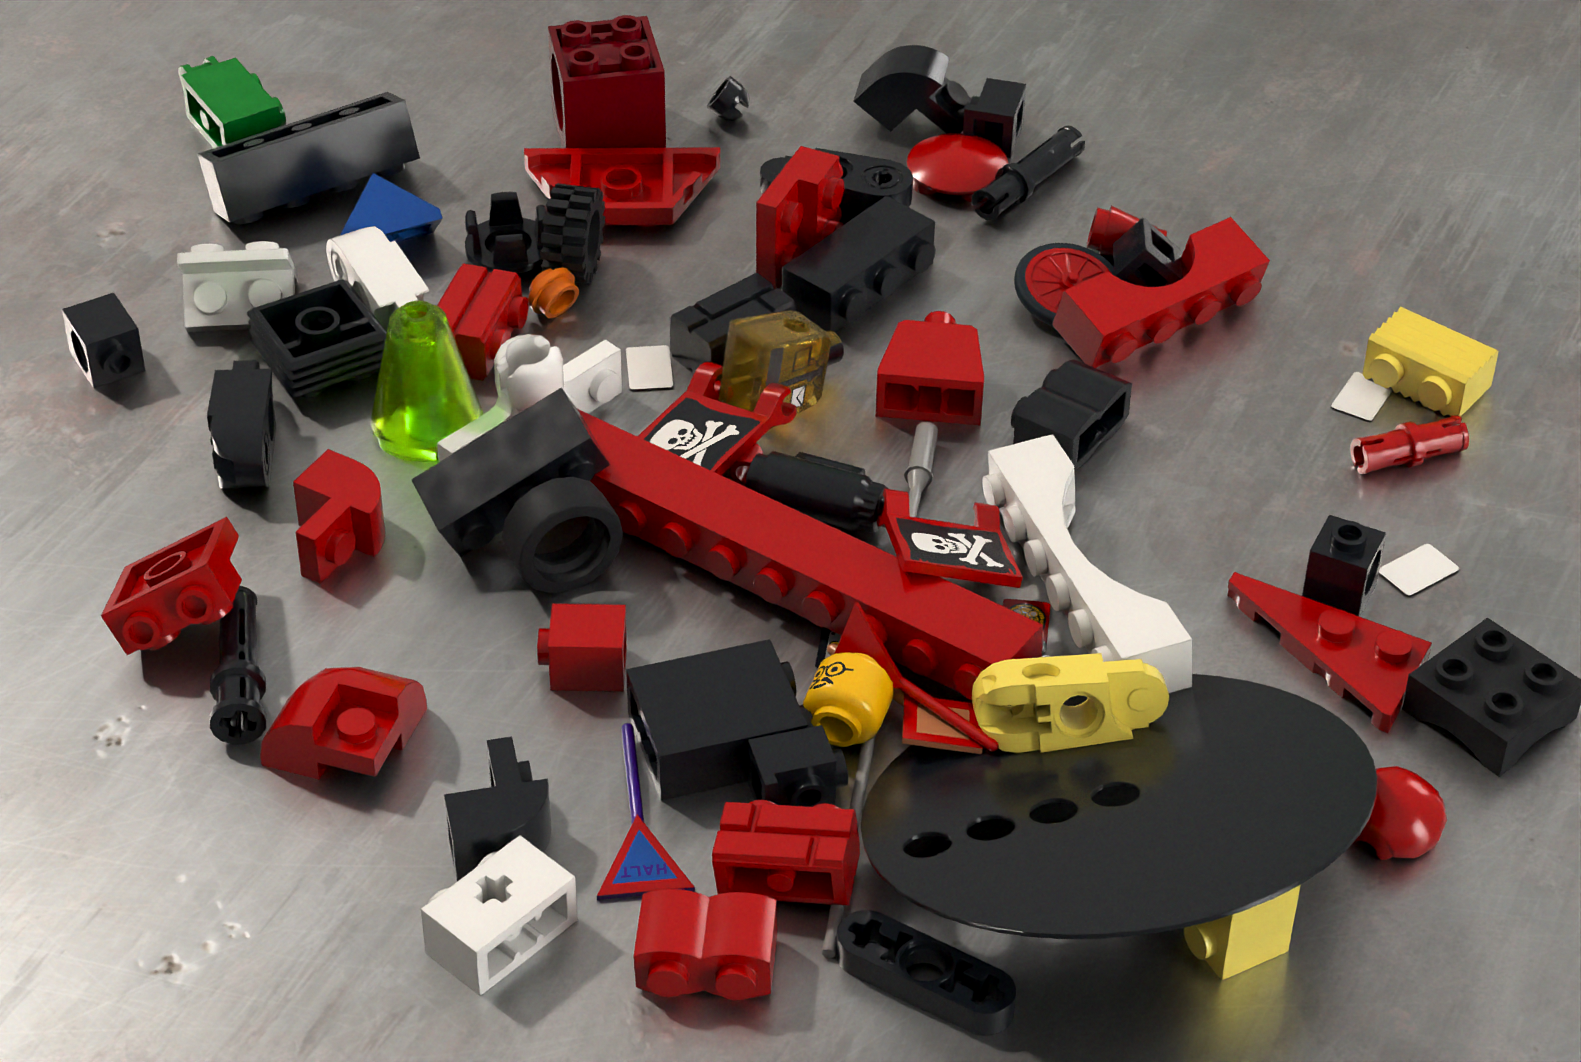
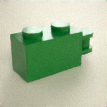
(228, 101)

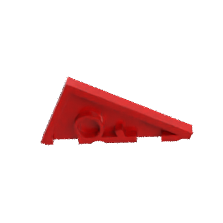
(1339, 646)

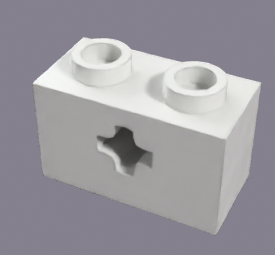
(499, 914)

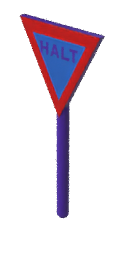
(642, 860)

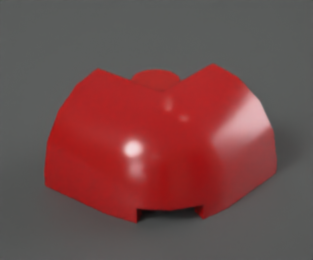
(343, 721)

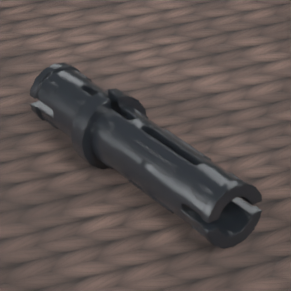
(1017, 180)

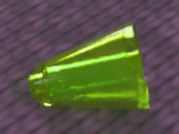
(421, 384)

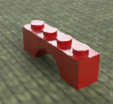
(1112, 318)

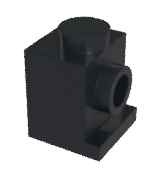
(997, 114)
(1146, 257)
(796, 768)

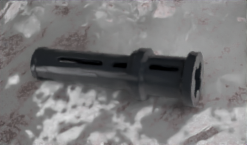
(238, 680)

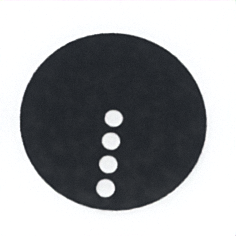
(1232, 810)

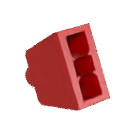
(932, 372)

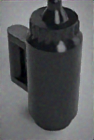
(819, 488)

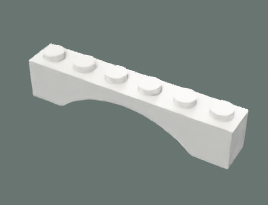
(1036, 497)

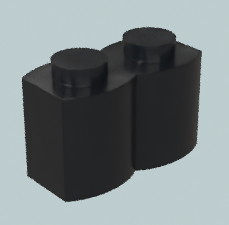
(1075, 406)

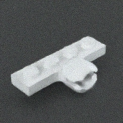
(532, 370)

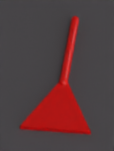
(862, 638)

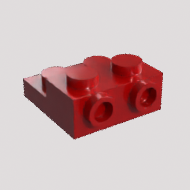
(797, 210)
(174, 588)

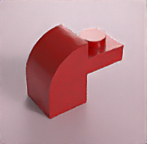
(337, 513)

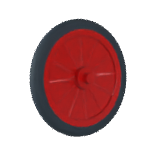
(1051, 270)

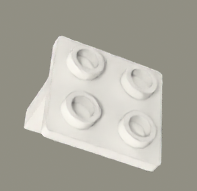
(227, 284)

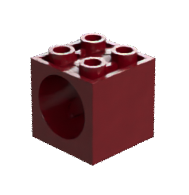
(607, 84)

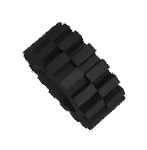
(573, 230)

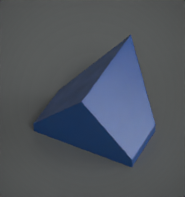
(392, 211)

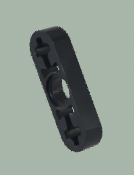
(939, 997)

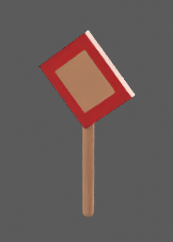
(926, 728)

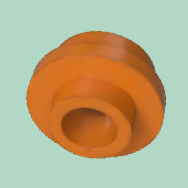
(553, 292)

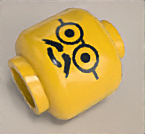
(849, 698)

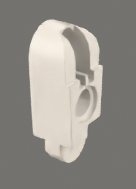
(375, 271)

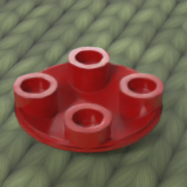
(954, 164)

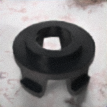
(508, 234)

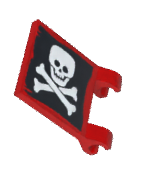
(714, 431)
(949, 548)

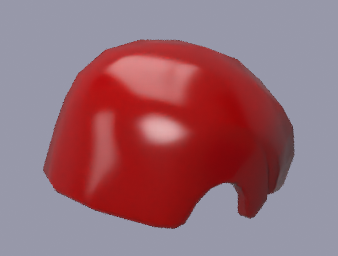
(1405, 815)

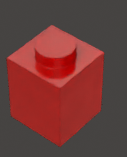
(585, 647)

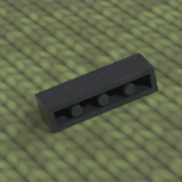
(309, 157)

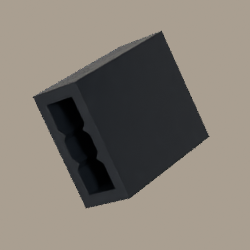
(704, 708)

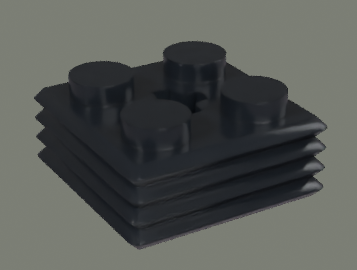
(318, 338)

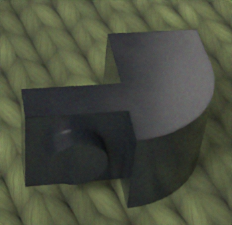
(912, 80)
(494, 816)

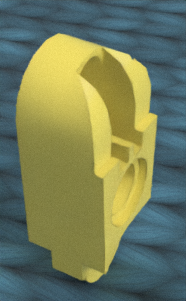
(1119, 695)

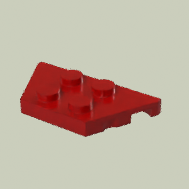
(637, 183)

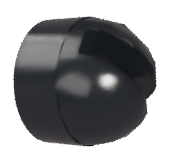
(727, 97)

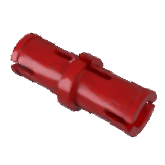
(1409, 444)

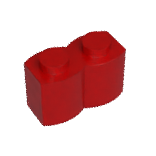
(706, 944)

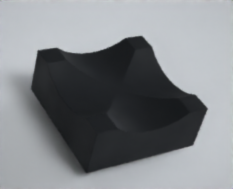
(1493, 694)

